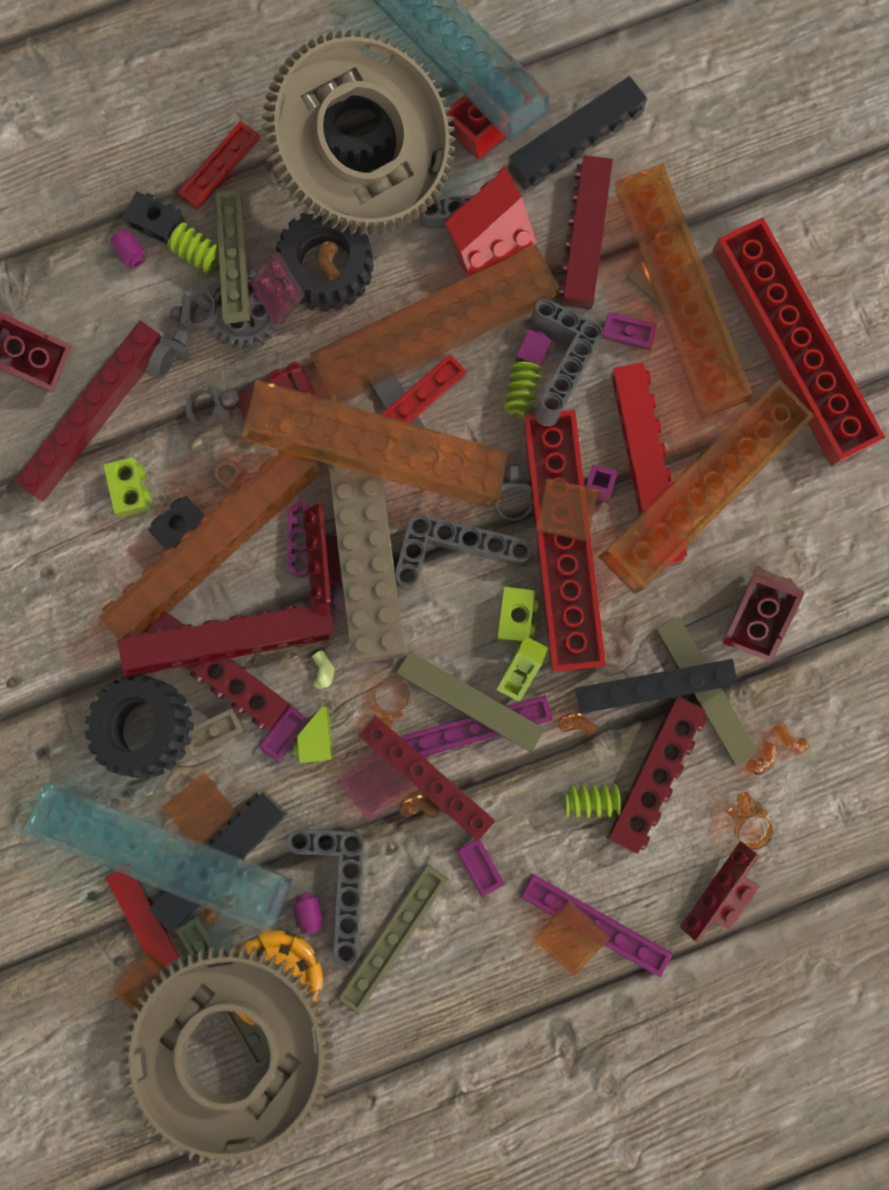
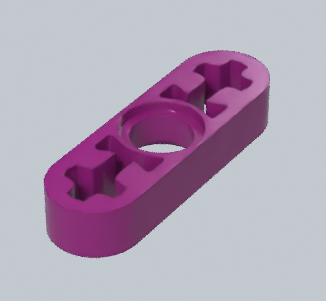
(293, 558)

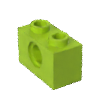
(513, 600)

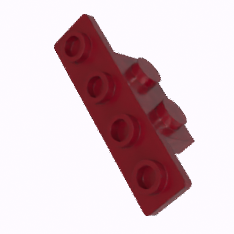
(322, 557)
(725, 895)

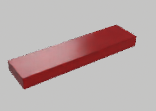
(219, 165)
(426, 390)
(145, 925)

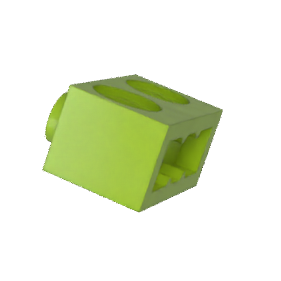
(122, 489)
(522, 668)

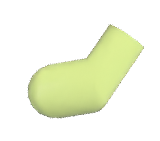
(325, 671)

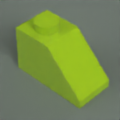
(315, 739)

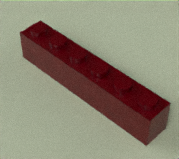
(587, 232)

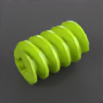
(193, 249)
(521, 388)
(592, 800)

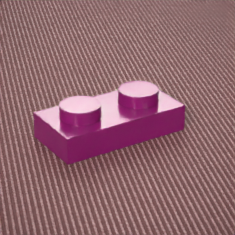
(629, 331)

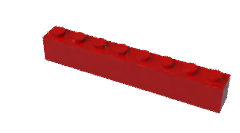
(641, 436)

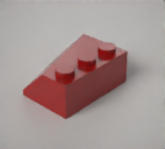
(490, 225)

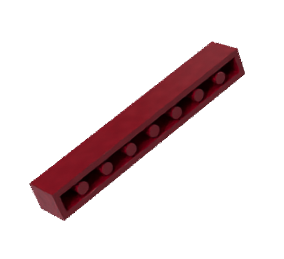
(89, 412)
(224, 639)

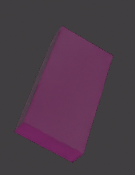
(284, 734)
(480, 867)

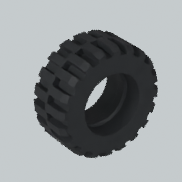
(365, 150)
(321, 291)
(108, 720)

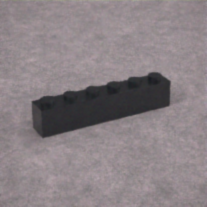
(577, 132)
(656, 686)
(239, 839)

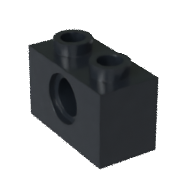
(143, 208)
(162, 528)

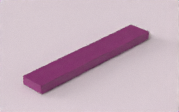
(470, 731)
(622, 939)

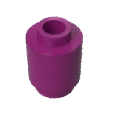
(128, 249)
(307, 913)

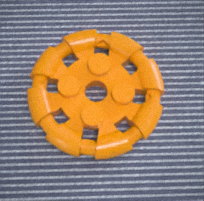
(299, 950)

